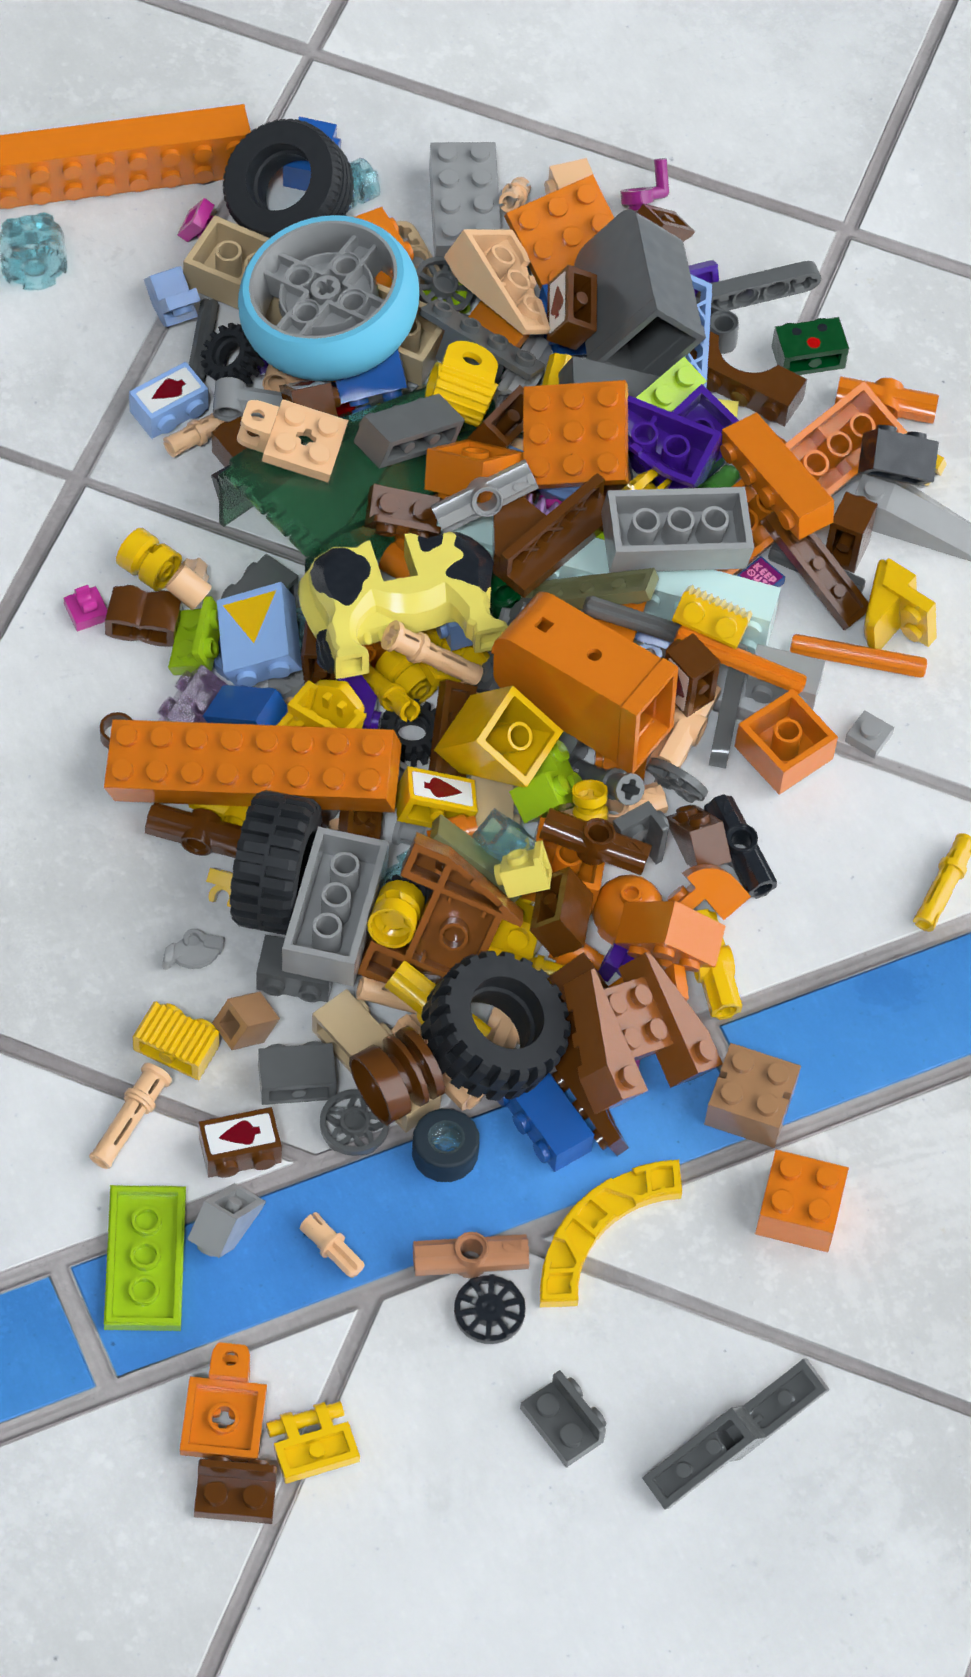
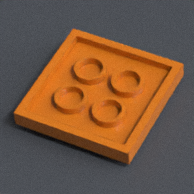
(559, 226)
(576, 433)

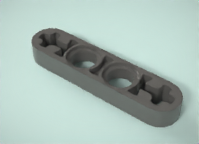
(759, 286)
(726, 718)

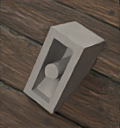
(225, 1220)

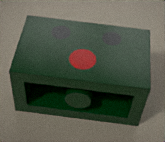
(811, 346)

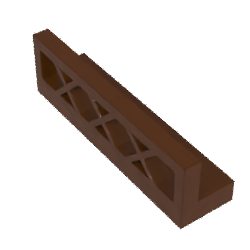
(554, 539)

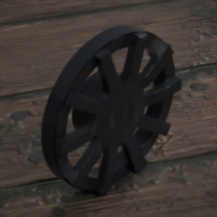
(489, 1309)

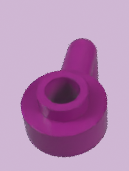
(637, 196)

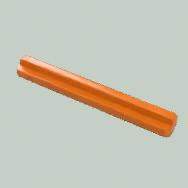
(858, 655)
(749, 663)

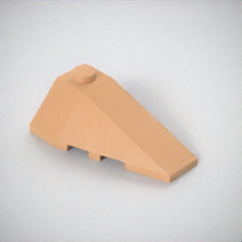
(496, 271)

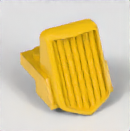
(897, 606)
(325, 705)

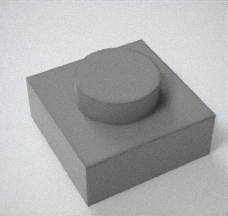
(869, 734)

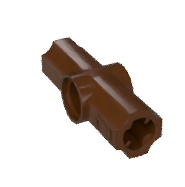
(196, 831)
(595, 841)

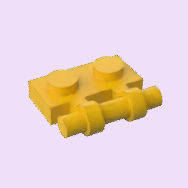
(316, 1451)

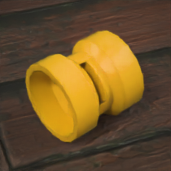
(590, 800)

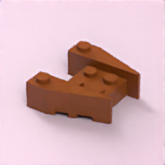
(455, 920)
(631, 1023)

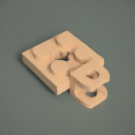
(280, 437)

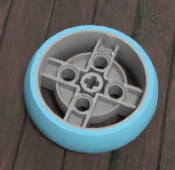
(328, 298)

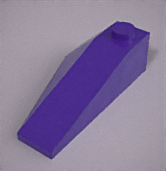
(672, 443)

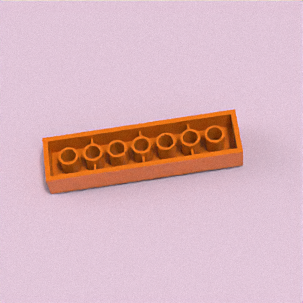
(119, 156)
(828, 451)
(236, 761)

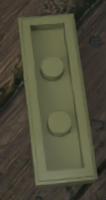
(467, 847)

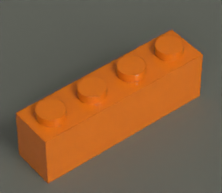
(777, 476)

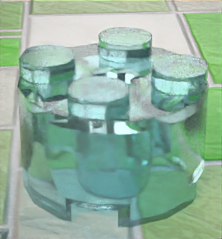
(32, 251)

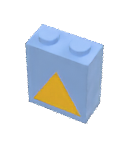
(259, 635)

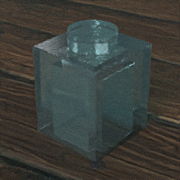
(502, 835)

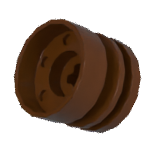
(396, 1075)

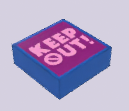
(763, 572)

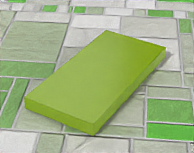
(145, 1258)

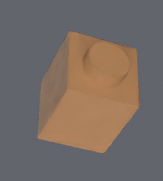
(245, 1020)

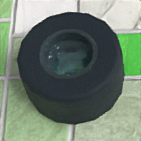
(447, 1131)

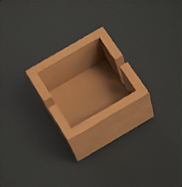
(752, 1095)

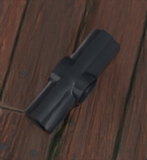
(749, 861)

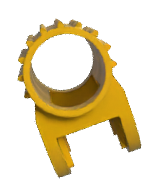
(465, 385)

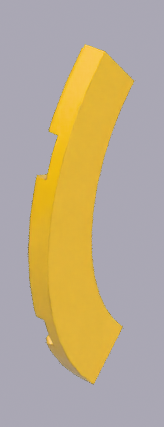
(593, 1217)

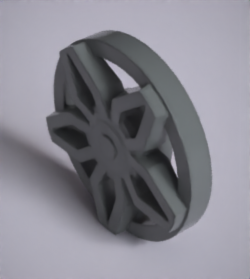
(677, 779)
(353, 1123)

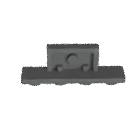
(464, 328)

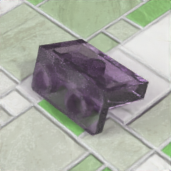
(193, 696)

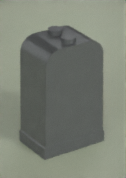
(643, 296)

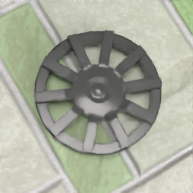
(442, 284)

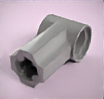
(232, 397)

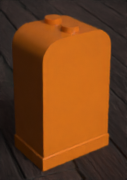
(588, 679)

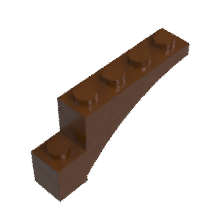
(567, 1074)

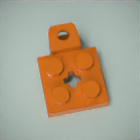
(226, 1391)

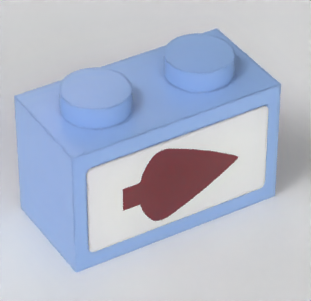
(169, 400)

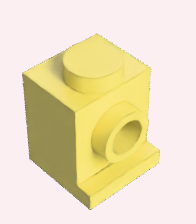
(524, 871)

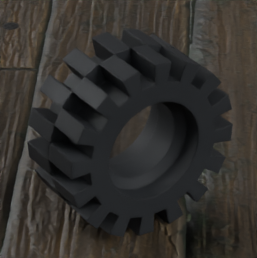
(221, 347)
(413, 749)

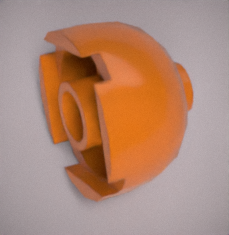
(611, 901)

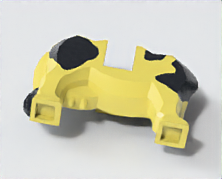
(353, 606)

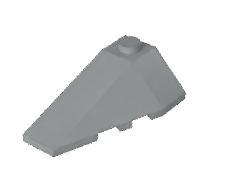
(916, 517)

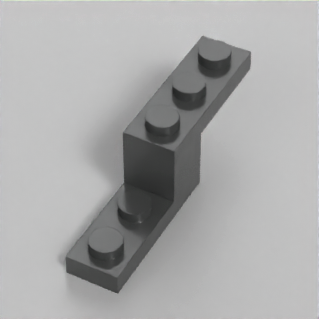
(735, 1433)

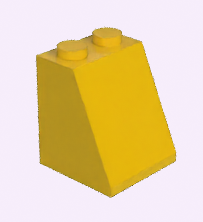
(499, 737)

